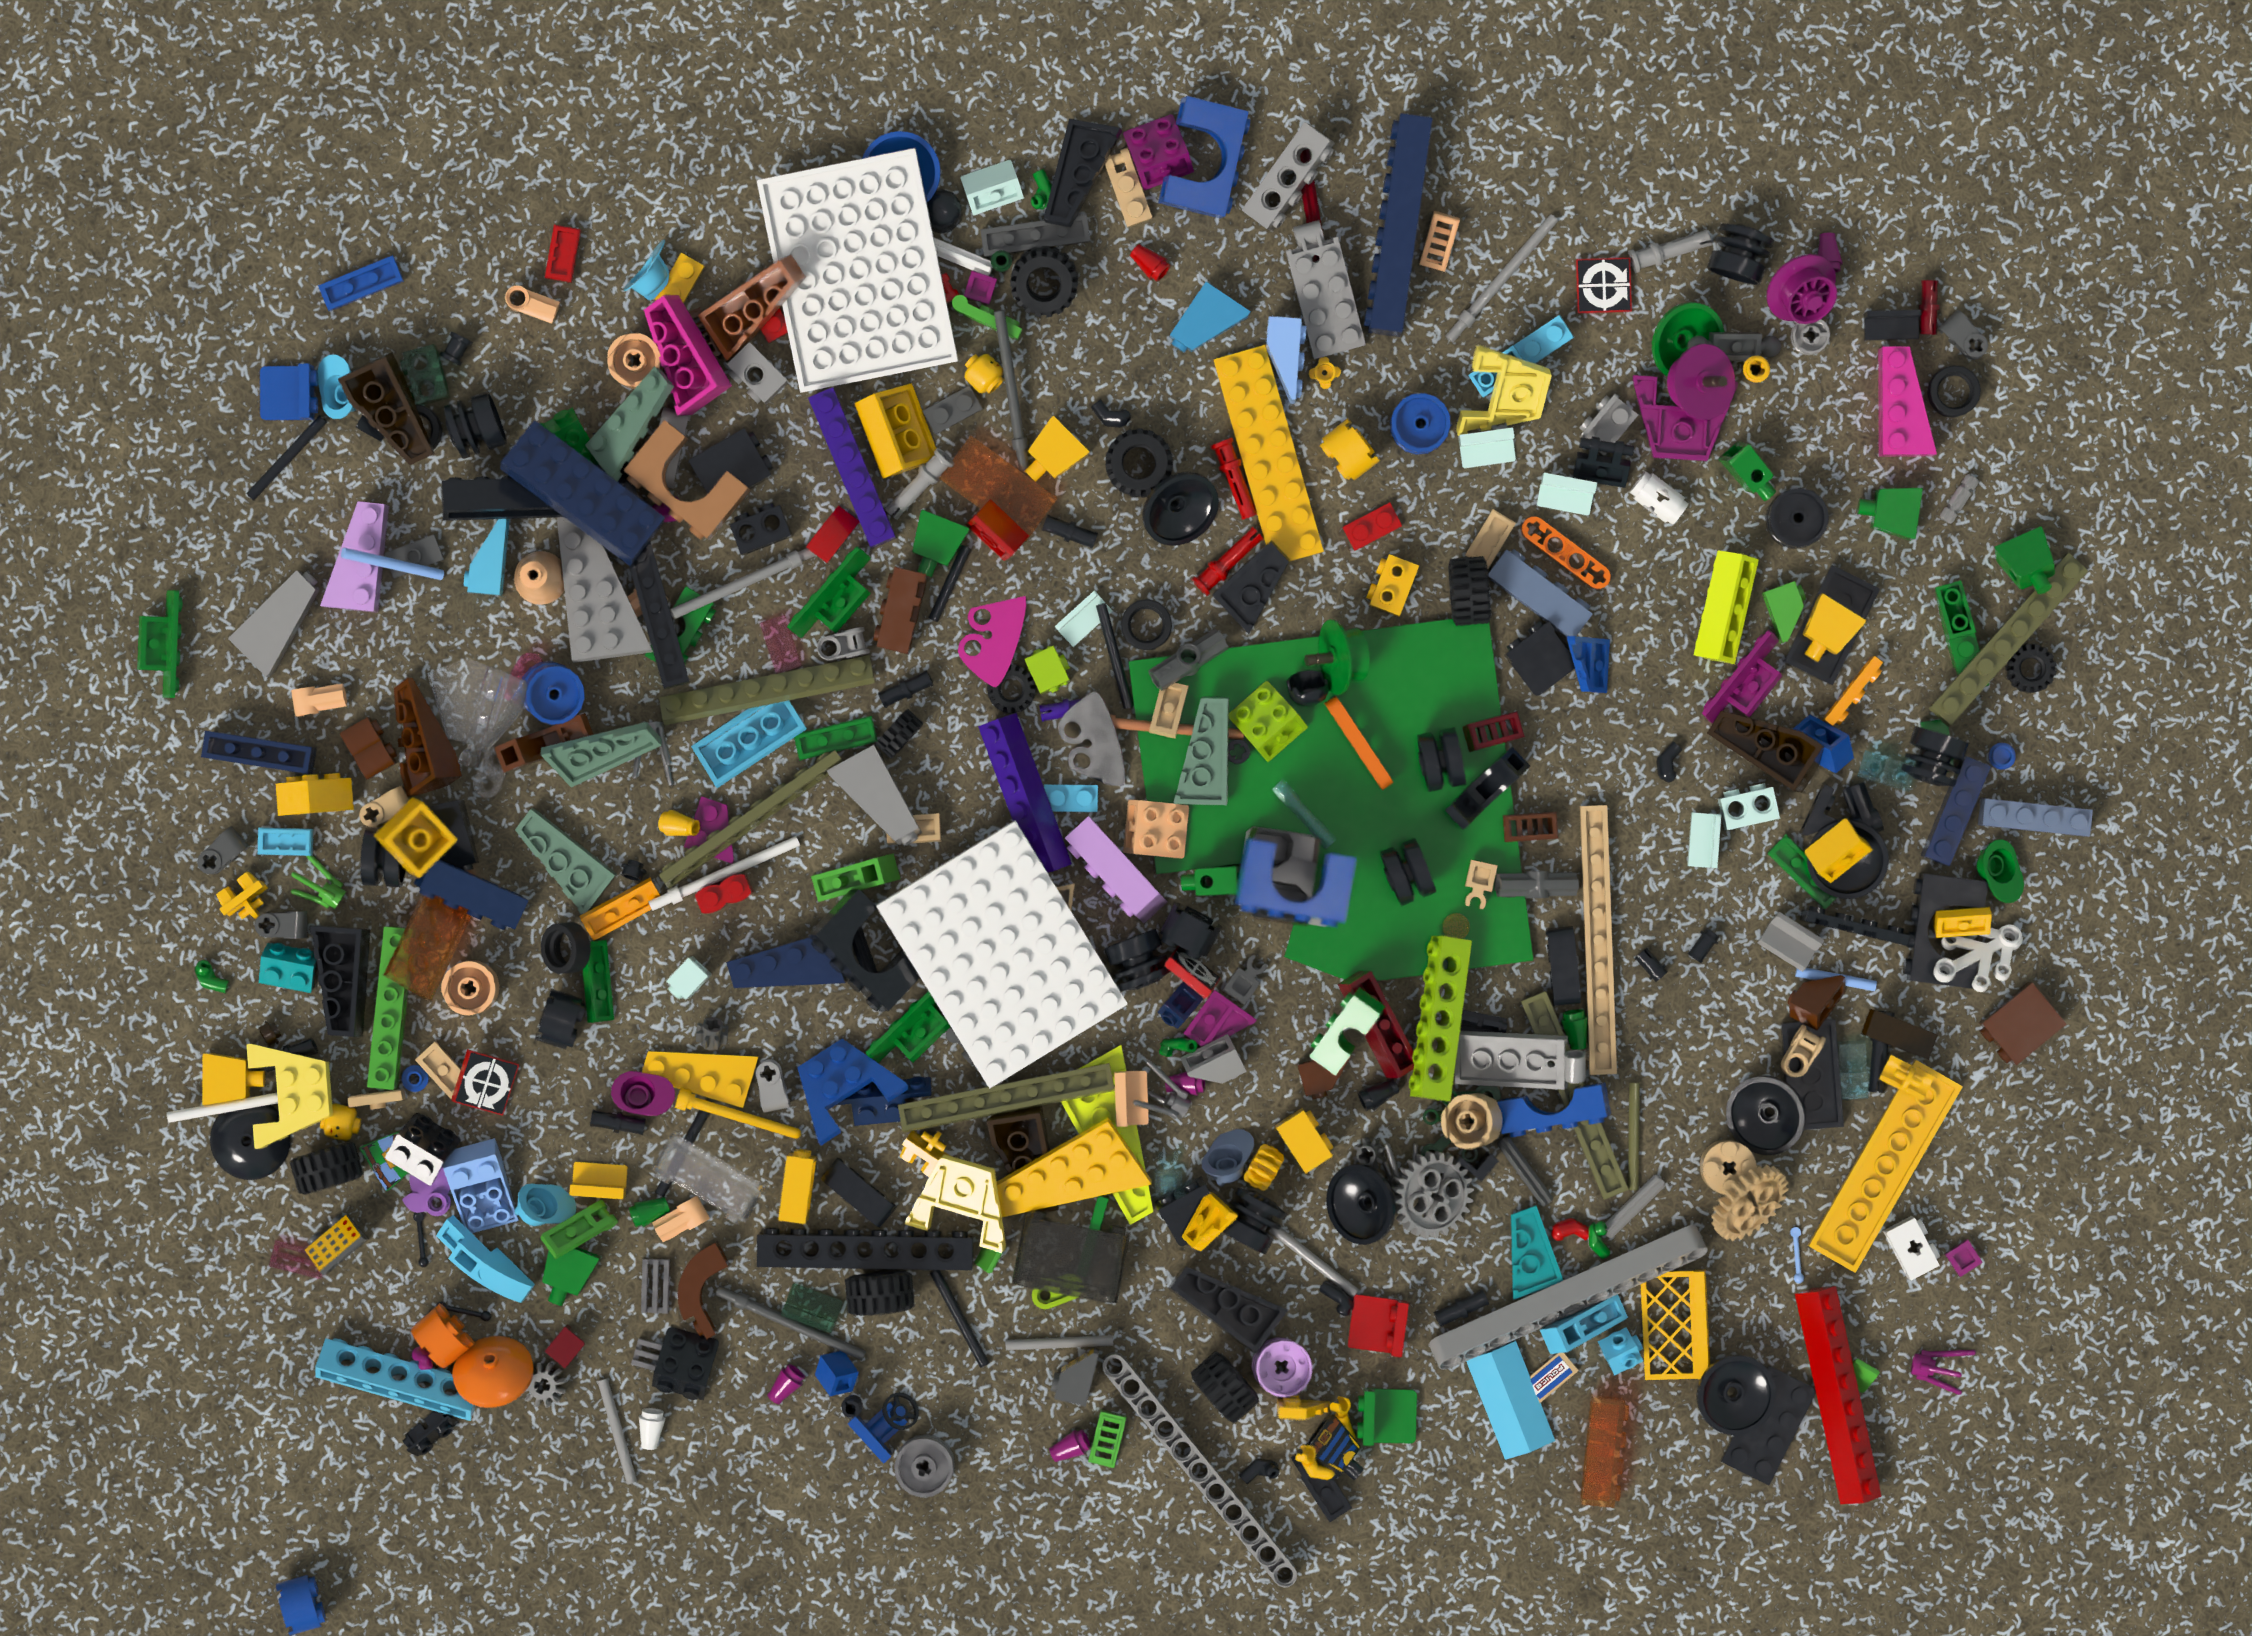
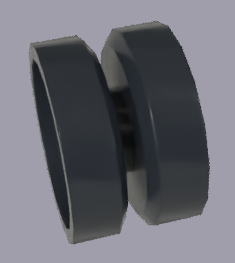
(1784, 528)
(1441, 759)
(379, 863)
(1406, 872)

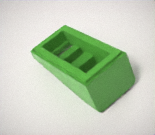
(1111, 1417)

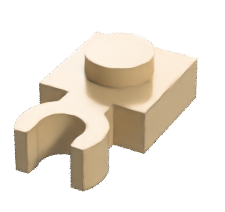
(1480, 878)

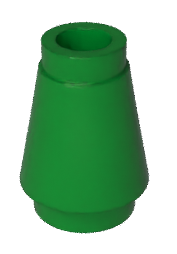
(1575, 1027)
(648, 1211)

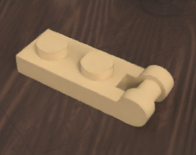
(1128, 189)

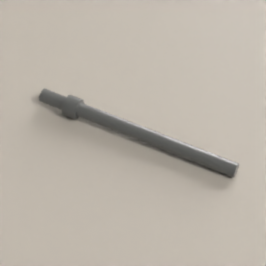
(1019, 442)
(742, 1301)

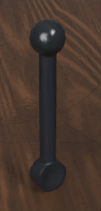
(423, 1261)
(485, 1315)

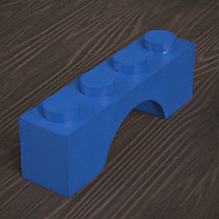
(1521, 1114)

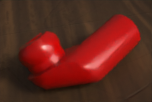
(1568, 1227)

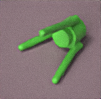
(330, 894)

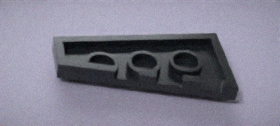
(1078, 167)
(1865, 928)

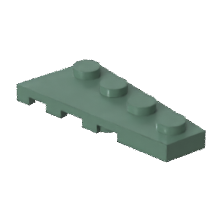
(620, 433)
(598, 753)
(1206, 761)
(570, 864)

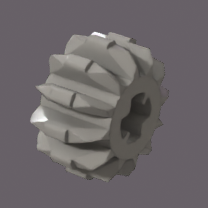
(548, 1392)

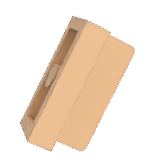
(1131, 1087)

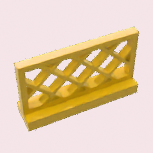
(1699, 1326)

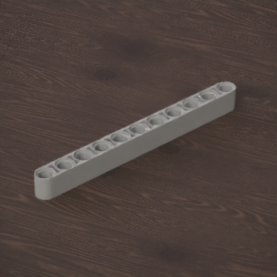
(1568, 1297)
(1205, 1481)

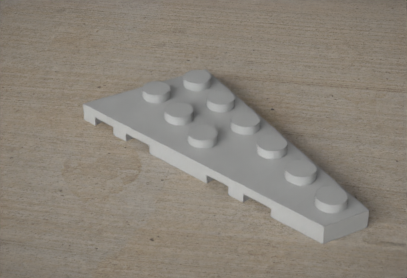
(596, 604)

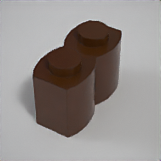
(369, 748)

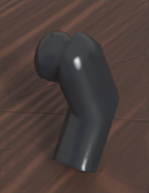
(1111, 418)
(1664, 762)
(1339, 1296)
(1260, 1467)

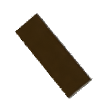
(1899, 1034)

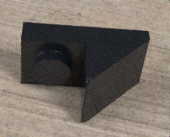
(1816, 819)

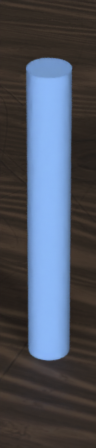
(1850, 981)

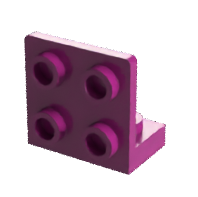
(1158, 151)

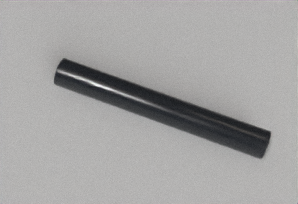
(949, 583)

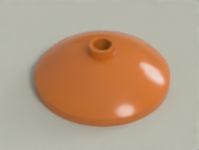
(494, 1382)

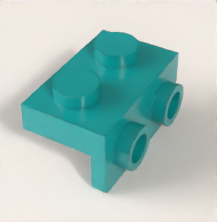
(288, 967)

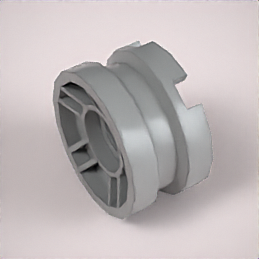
(1802, 344)

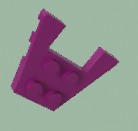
(1671, 430)

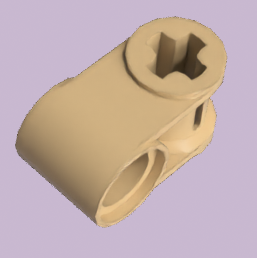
(386, 804)
(1802, 1050)

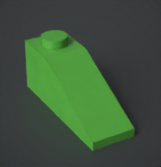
(856, 876)

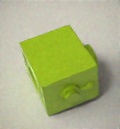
(1048, 669)

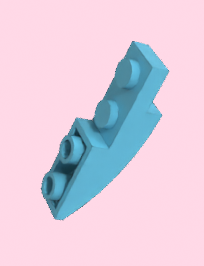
(1531, 349)
(486, 1267)

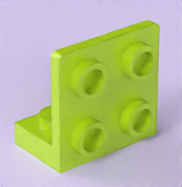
(1267, 721)

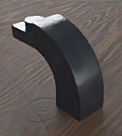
(1487, 787)

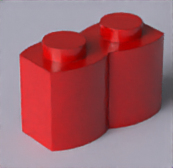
(731, 890)

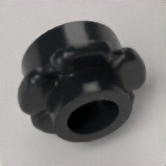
(633, 870)

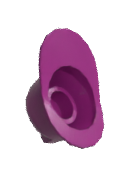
(643, 1093)

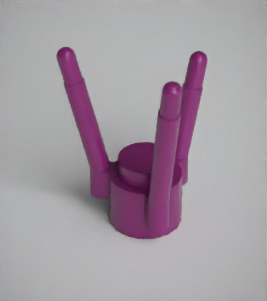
(1923, 1366)

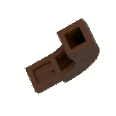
(527, 749)
(690, 1287)

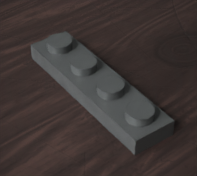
(1034, 234)

